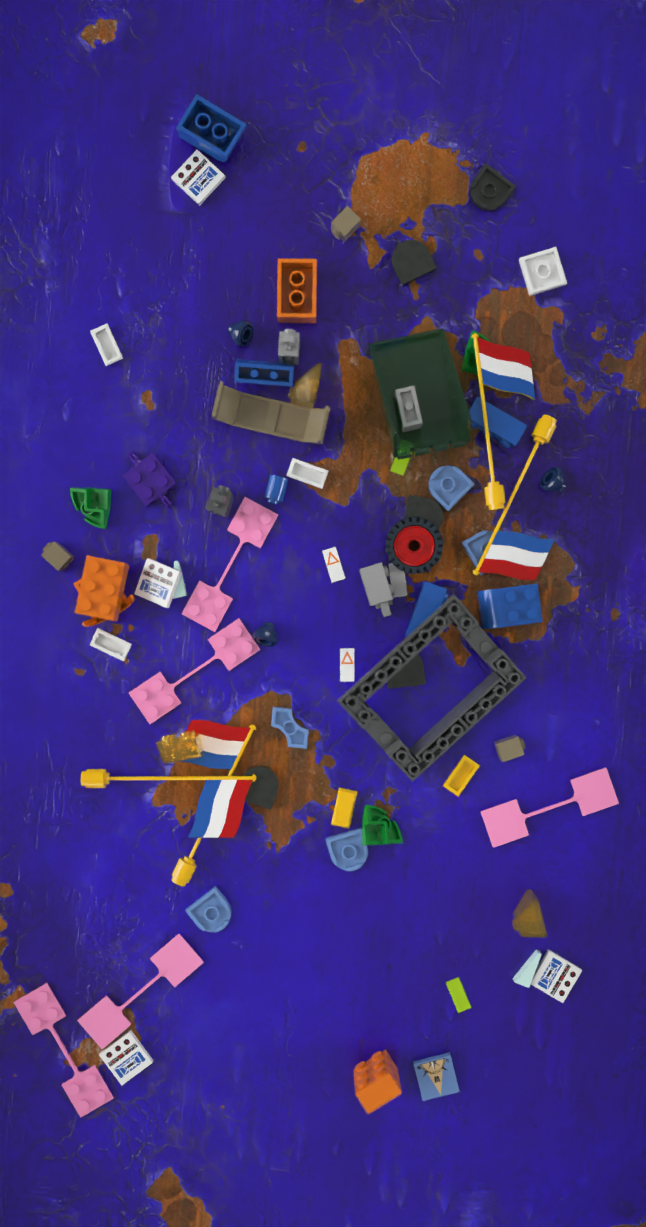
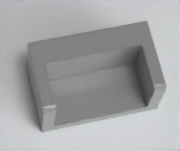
(408, 408)

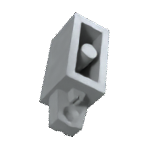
(289, 346)
(377, 587)

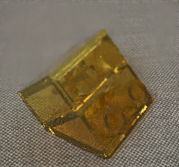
(180, 748)

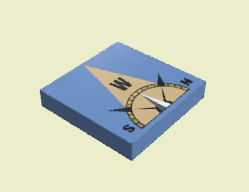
(436, 1076)

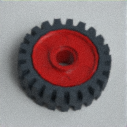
(414, 560)

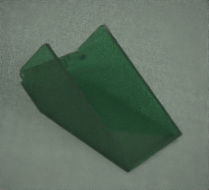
(427, 365)

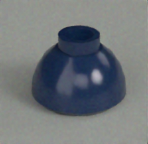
(241, 332)
(553, 480)
(266, 635)

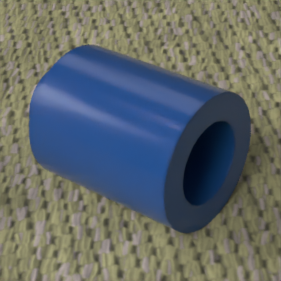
(276, 489)

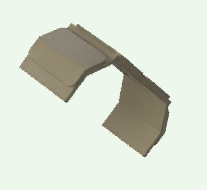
(270, 416)

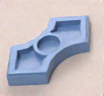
(295, 734)

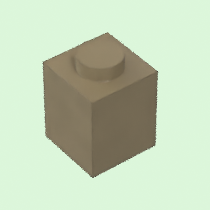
(345, 224)
(57, 555)
(509, 748)

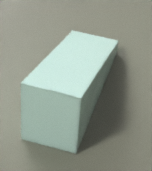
(181, 589)
(527, 971)

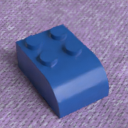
(210, 129)
(509, 606)

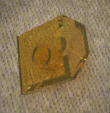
(306, 388)
(528, 917)

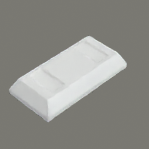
(106, 344)
(307, 473)
(110, 644)

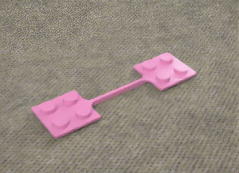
(251, 525)
(158, 697)
(591, 792)
(107, 1020)
(87, 1087)

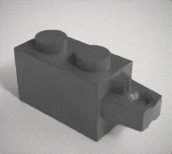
(220, 501)

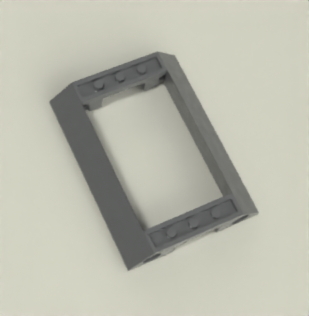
(462, 717)

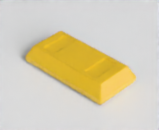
(461, 775)
(344, 808)

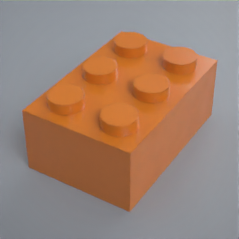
(296, 290)
(102, 588)
(376, 1081)

